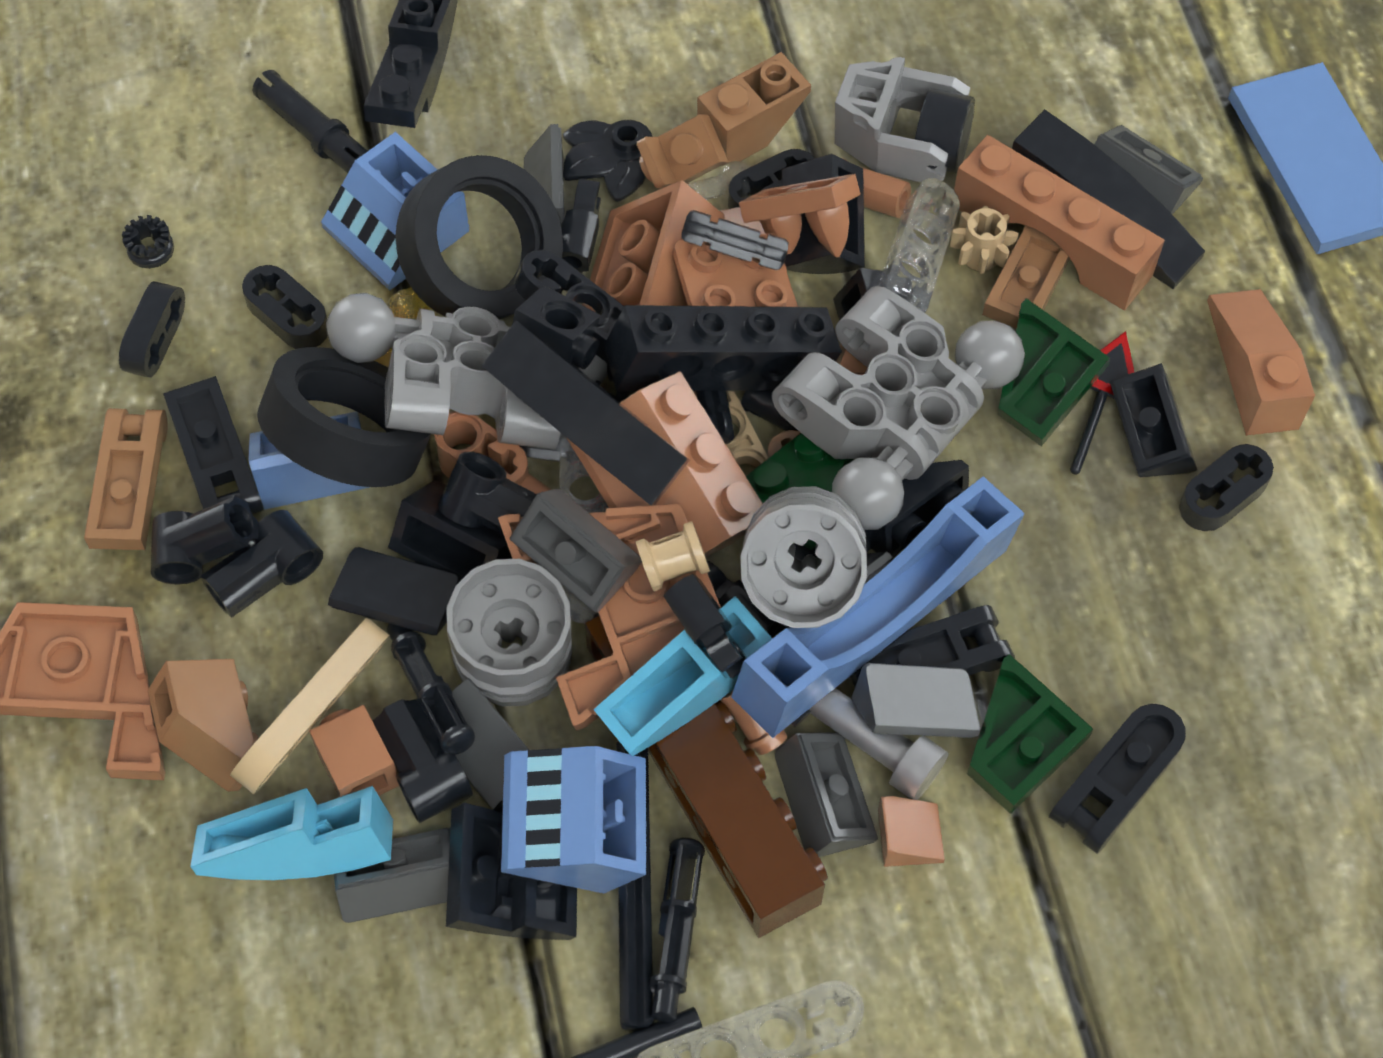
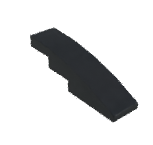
(1088, 168)
(585, 413)

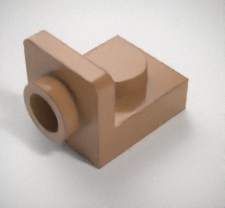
(682, 152)

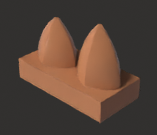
(821, 201)

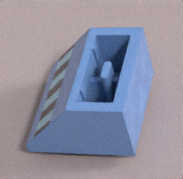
(370, 201)
(575, 817)

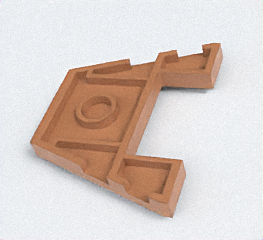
(634, 618)
(83, 667)

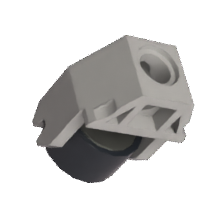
(869, 108)

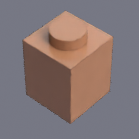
(354, 752)

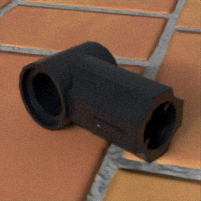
(482, 493)
(189, 540)
(278, 555)
(426, 774)

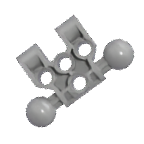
(439, 368)
(903, 404)

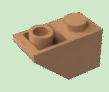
(754, 105)
(203, 716)

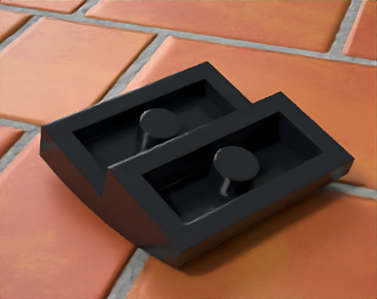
(494, 901)

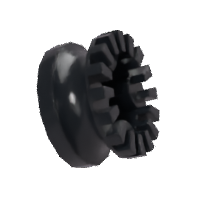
(142, 229)

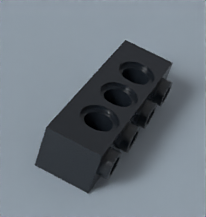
(716, 345)

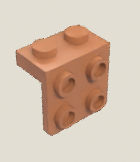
(727, 281)

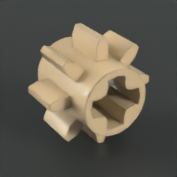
(983, 239)

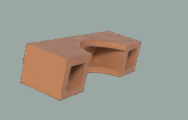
(1106, 247)

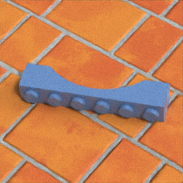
(809, 663)

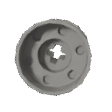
(811, 589)
(505, 603)

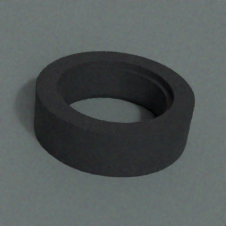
(418, 221)
(323, 443)

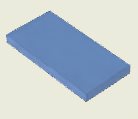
(1315, 154)

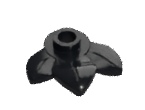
(602, 152)

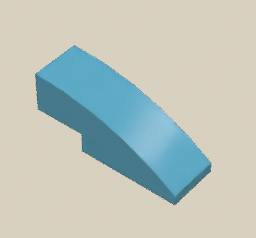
(676, 685)
(295, 838)

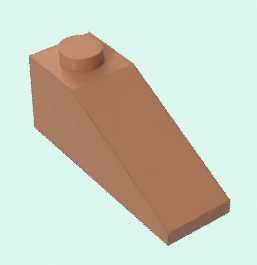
(1261, 362)

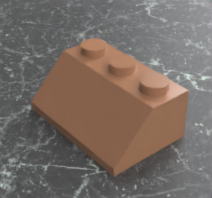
(638, 246)
(710, 485)

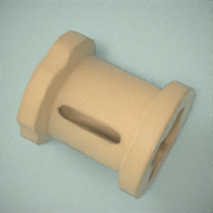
(672, 556)

